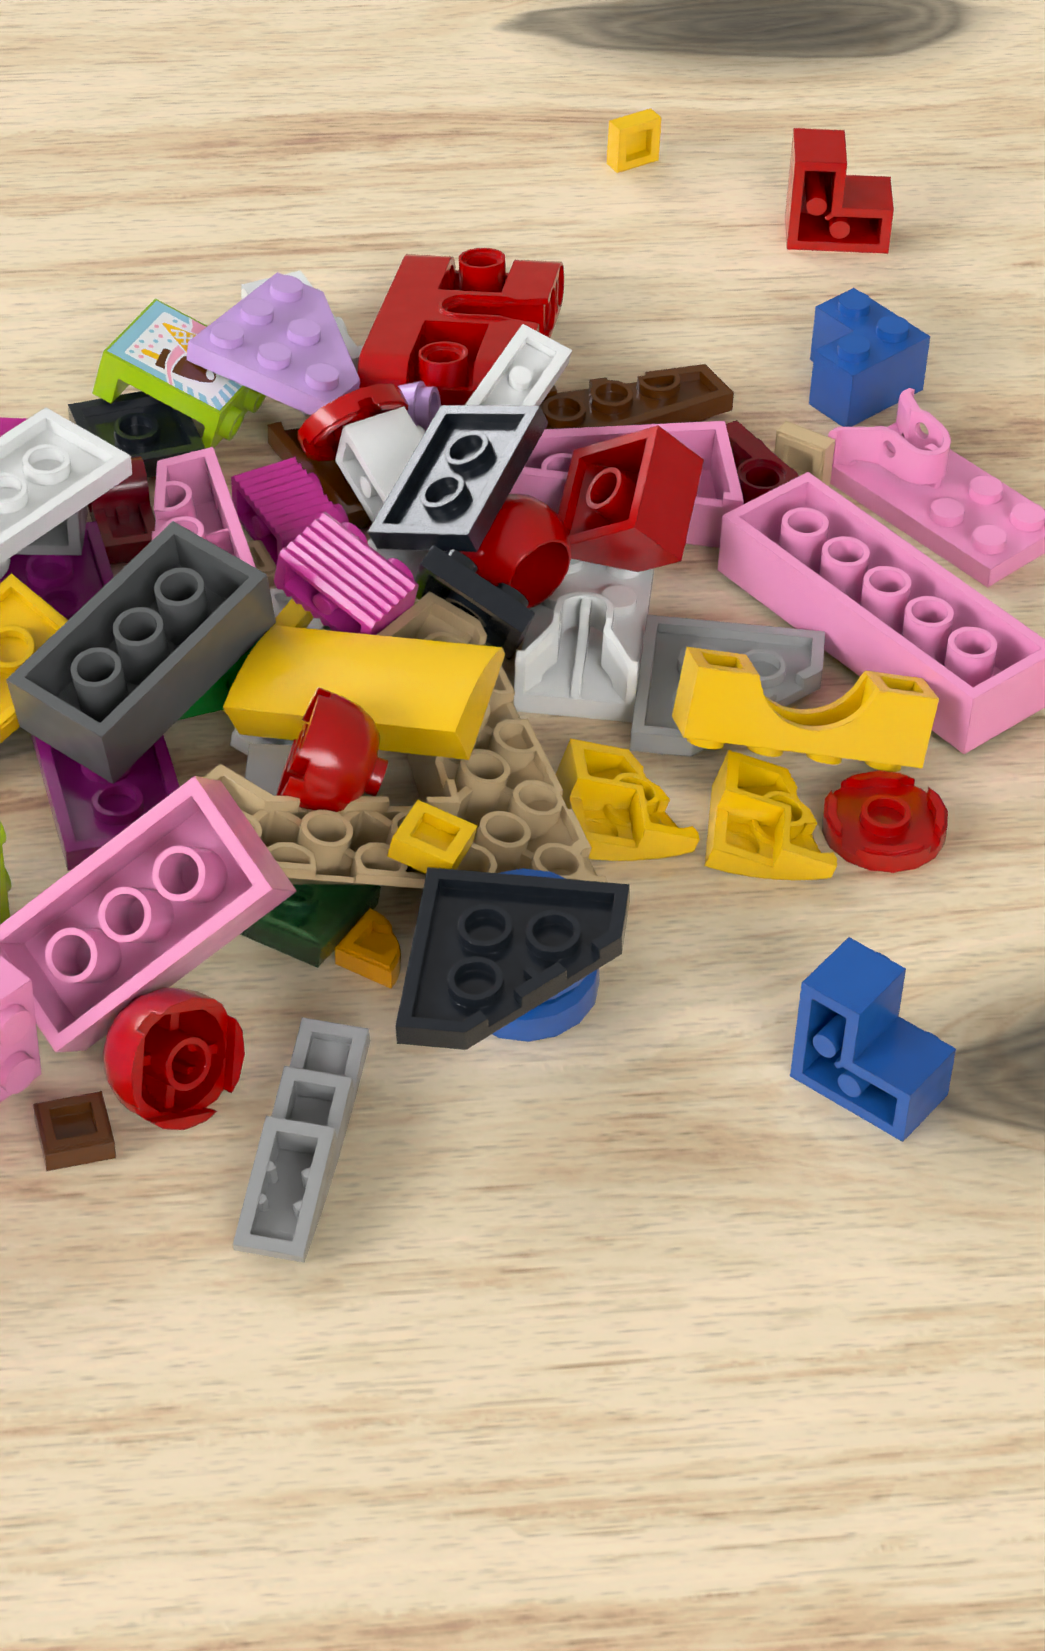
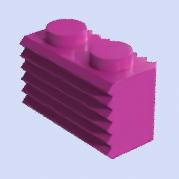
(280, 503)
(344, 578)

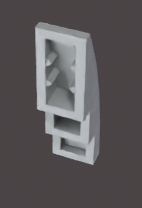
(302, 1141)

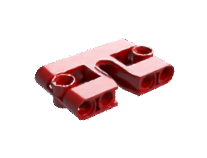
(456, 323)

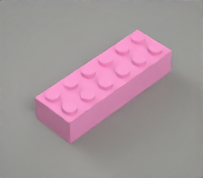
(885, 606)

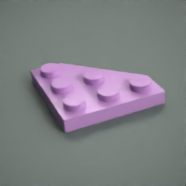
(280, 346)

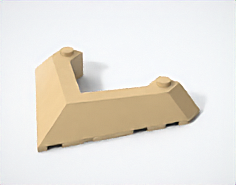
(501, 789)

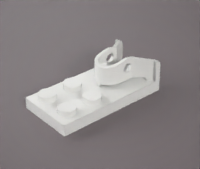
(49, 475)
(585, 645)

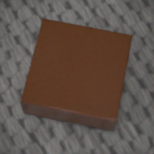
(74, 1131)

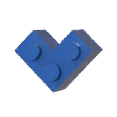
(863, 358)
(860, 1049)

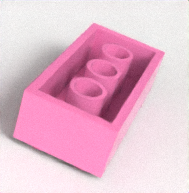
(142, 912)

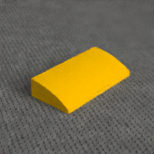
(417, 691)

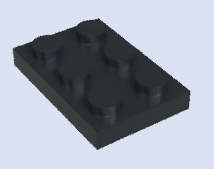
(458, 477)

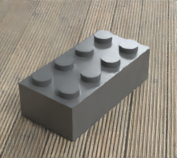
(142, 651)

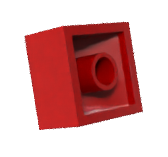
(631, 500)

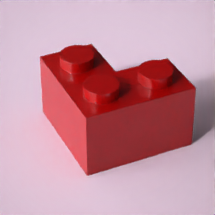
(832, 208)

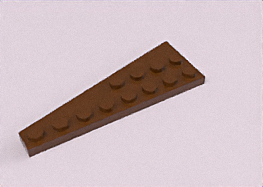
(655, 398)

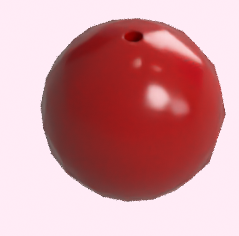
(525, 549)

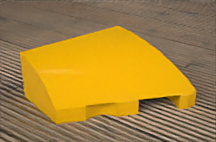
(619, 805)
(761, 824)

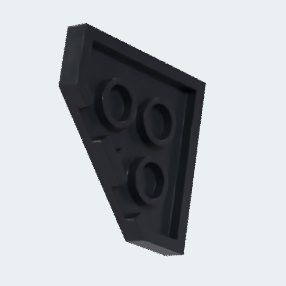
(500, 948)

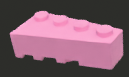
(718, 486)
(195, 495)

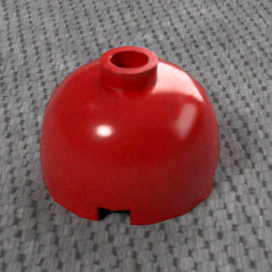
(333, 755)
(173, 1056)

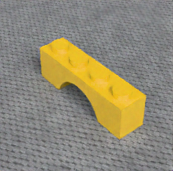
(877, 721)

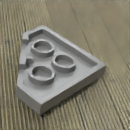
(784, 658)

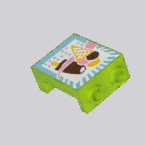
(154, 360)

